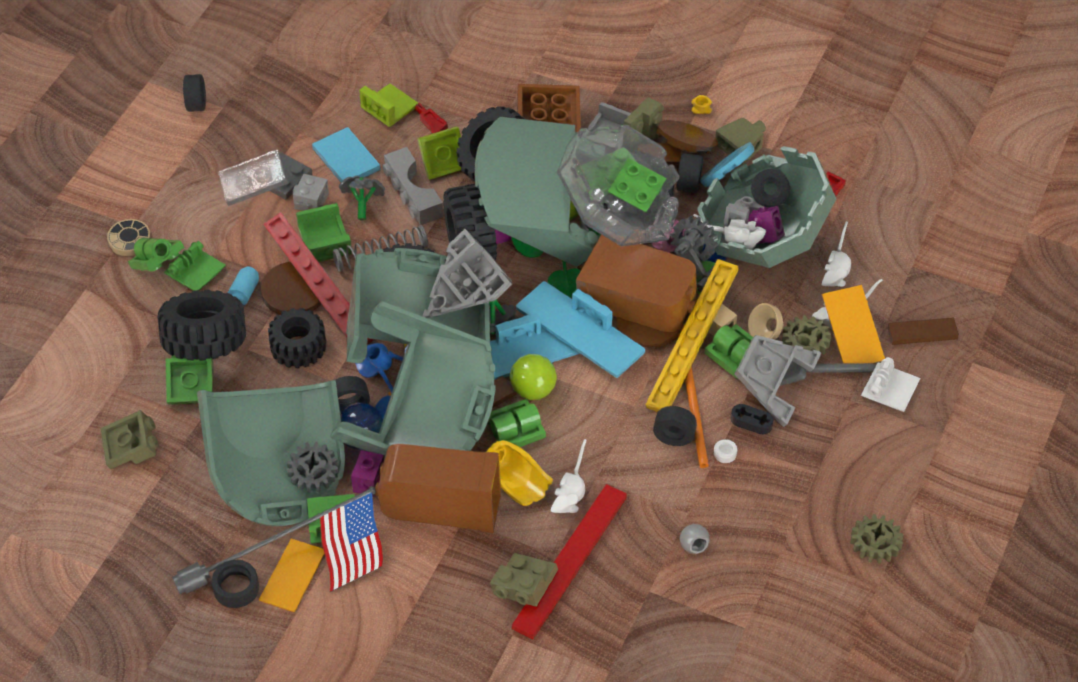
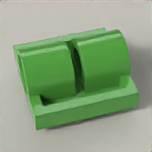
(152, 252)
(729, 347)
(517, 423)

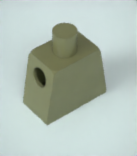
(740, 133)

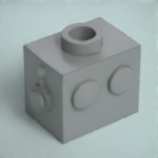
(310, 192)

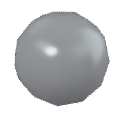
(694, 538)

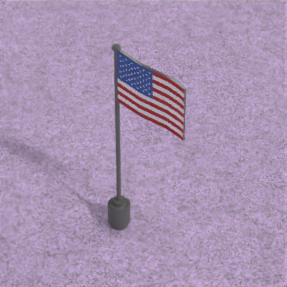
(347, 537)

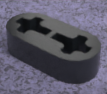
(751, 419)

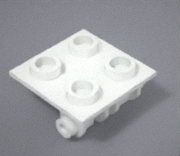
(890, 385)

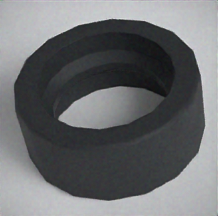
(349, 385)
(231, 568)

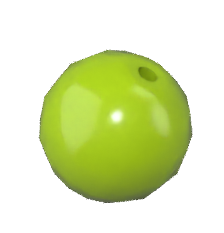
(533, 376)

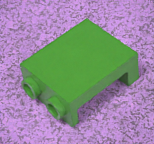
(323, 231)

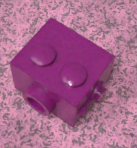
(769, 220)
(366, 471)

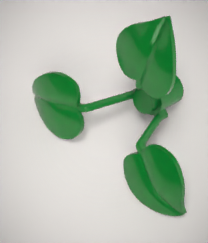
(562, 280)

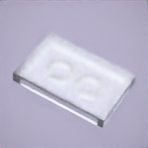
(252, 177)

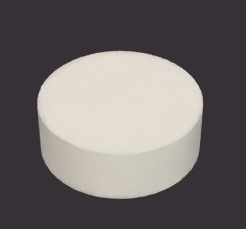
(725, 451)

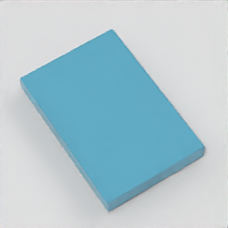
(346, 155)

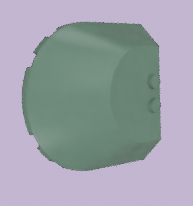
(252, 438)

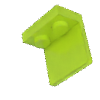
(386, 105)

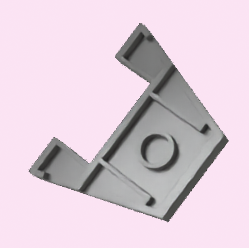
(765, 368)

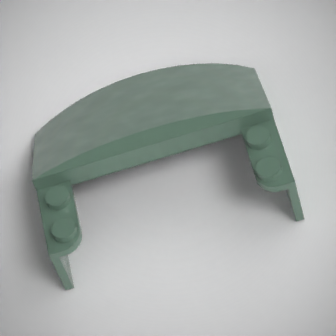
(522, 188)
(405, 281)
(440, 390)

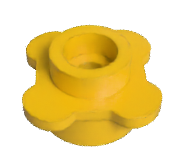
(701, 105)

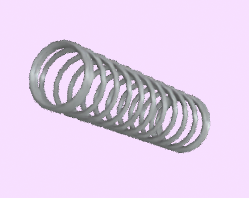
(338, 260)

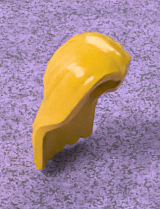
(520, 473)

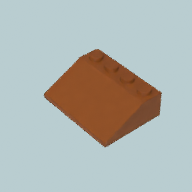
(550, 103)

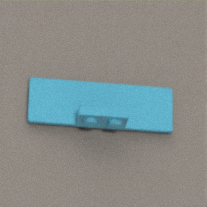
(583, 326)
(525, 337)

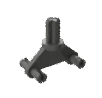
(686, 251)

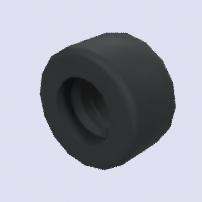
(689, 173)

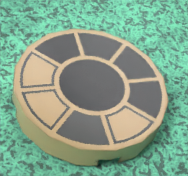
(124, 235)

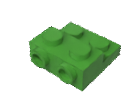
(186, 378)

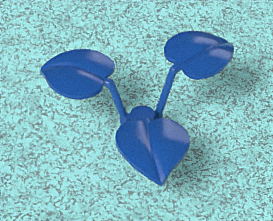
(376, 361)

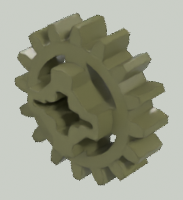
(807, 334)
(887, 544)

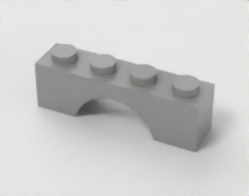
(422, 203)

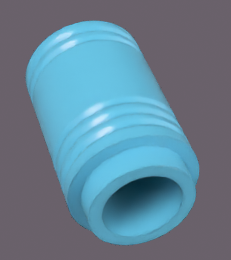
(244, 284)

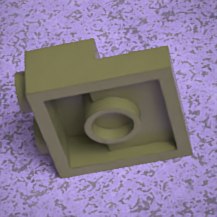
(646, 118)
(129, 440)
(523, 579)

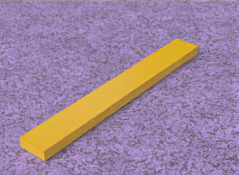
(692, 336)

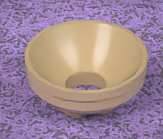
(760, 321)

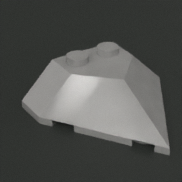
(466, 278)

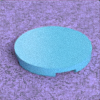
(727, 164)

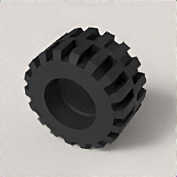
(295, 324)

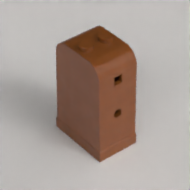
(640, 284)
(440, 486)

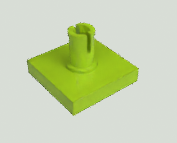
(440, 152)

